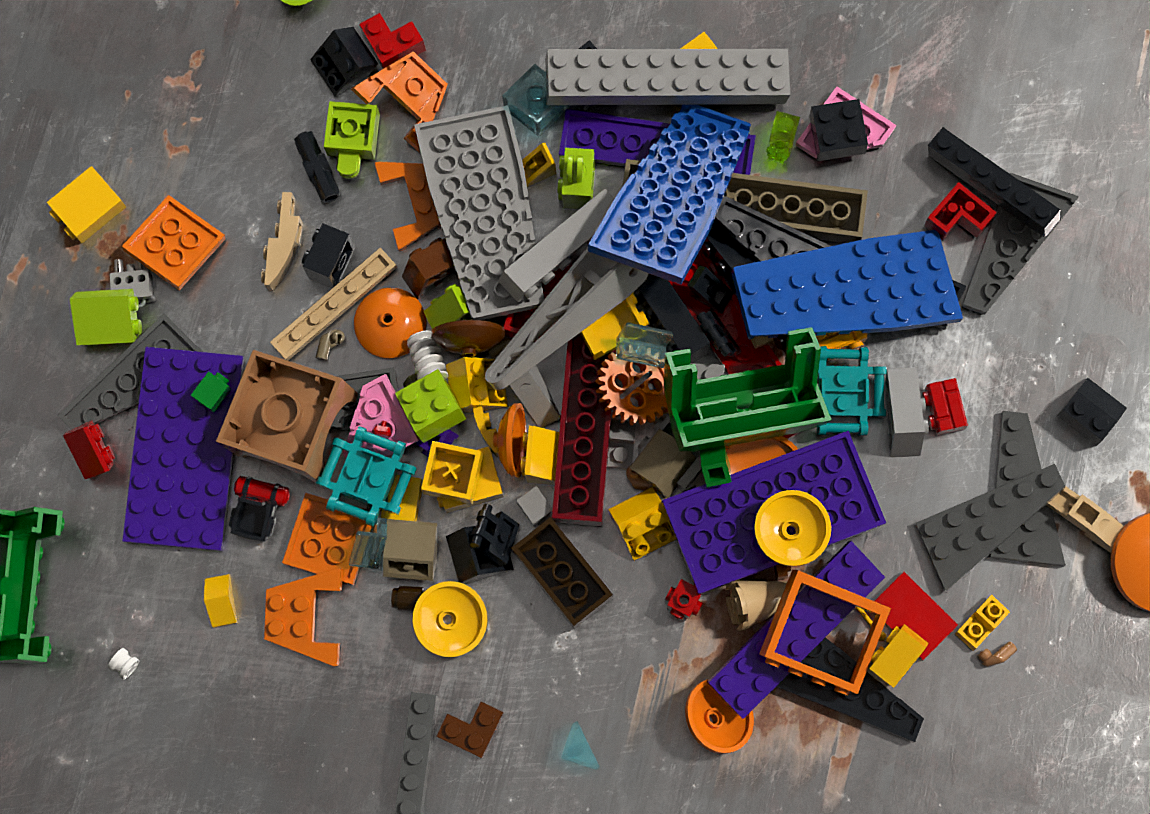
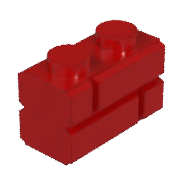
(945, 407)

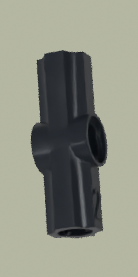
(317, 167)

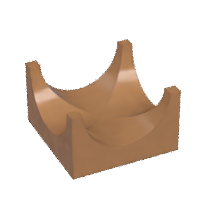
(284, 413)

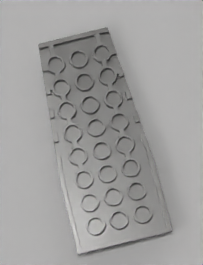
(480, 204)

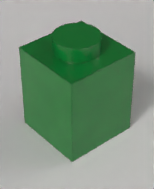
(212, 391)
(715, 466)

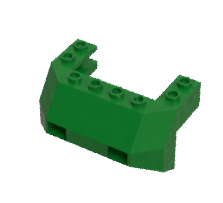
(746, 403)
(19, 576)

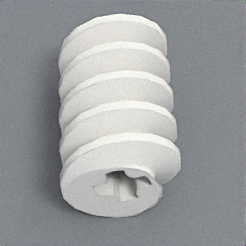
(425, 354)

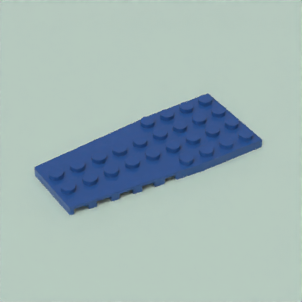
(673, 195)
(850, 287)

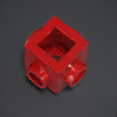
(683, 590)

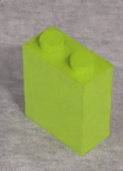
(105, 316)

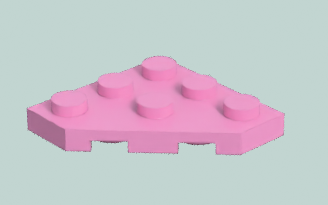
(877, 127)
(381, 404)

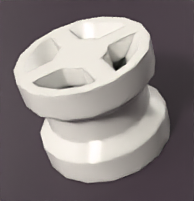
(123, 663)

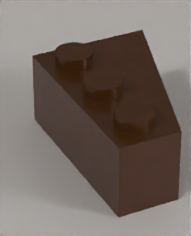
(428, 267)

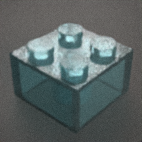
(529, 102)

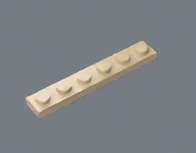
(333, 304)

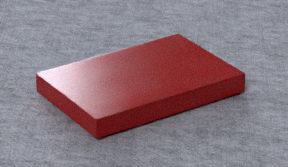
(917, 611)

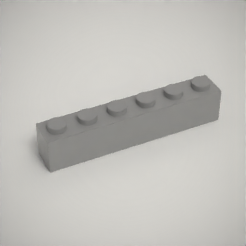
(555, 249)

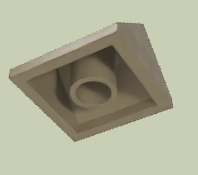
(662, 463)

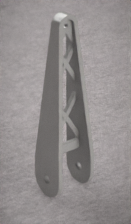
(597, 285)

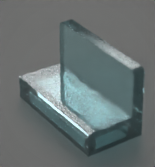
(642, 344)
(369, 546)

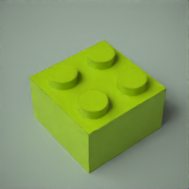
(430, 406)

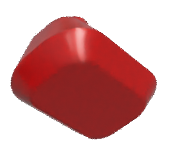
(382, 430)

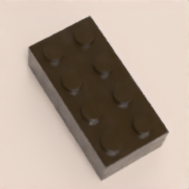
(562, 572)

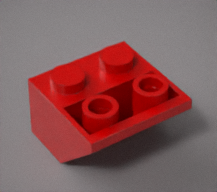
(89, 450)

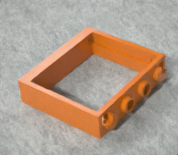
(781, 615)

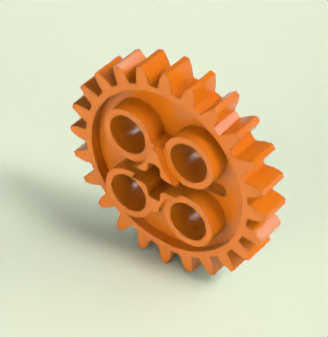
(650, 403)

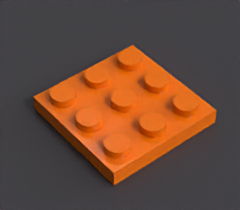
(173, 242)
(323, 539)

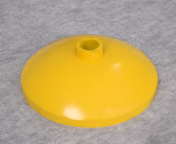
(802, 513)
(466, 613)

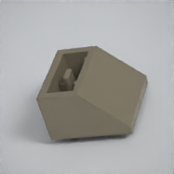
(410, 550)

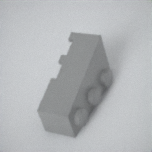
(905, 411)

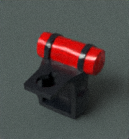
(256, 508)

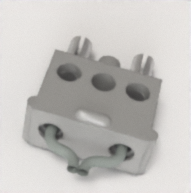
(123, 280)

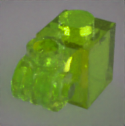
(782, 136)

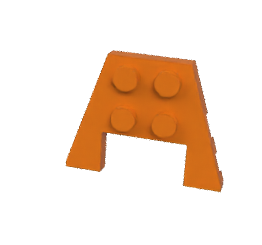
(412, 85)
(420, 198)
(292, 615)

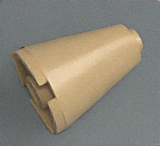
(753, 601)

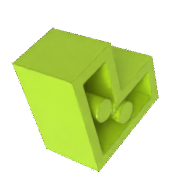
(448, 307)

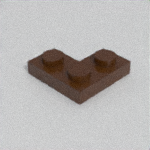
(473, 736)

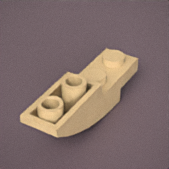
(282, 250)
(1088, 517)

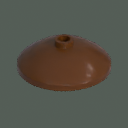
(468, 336)

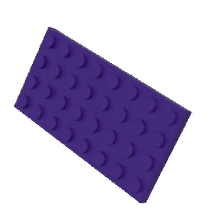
(177, 466)
(718, 521)

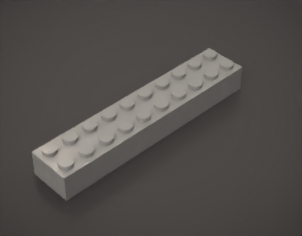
(666, 76)

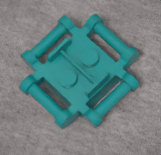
(847, 390)
(366, 476)

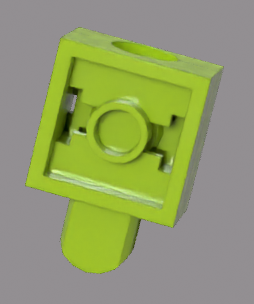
(354, 135)
(578, 172)

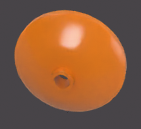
(390, 338)
(510, 439)
(728, 729)

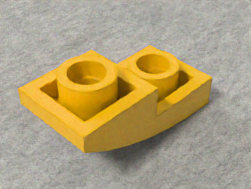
(483, 421)
(982, 622)

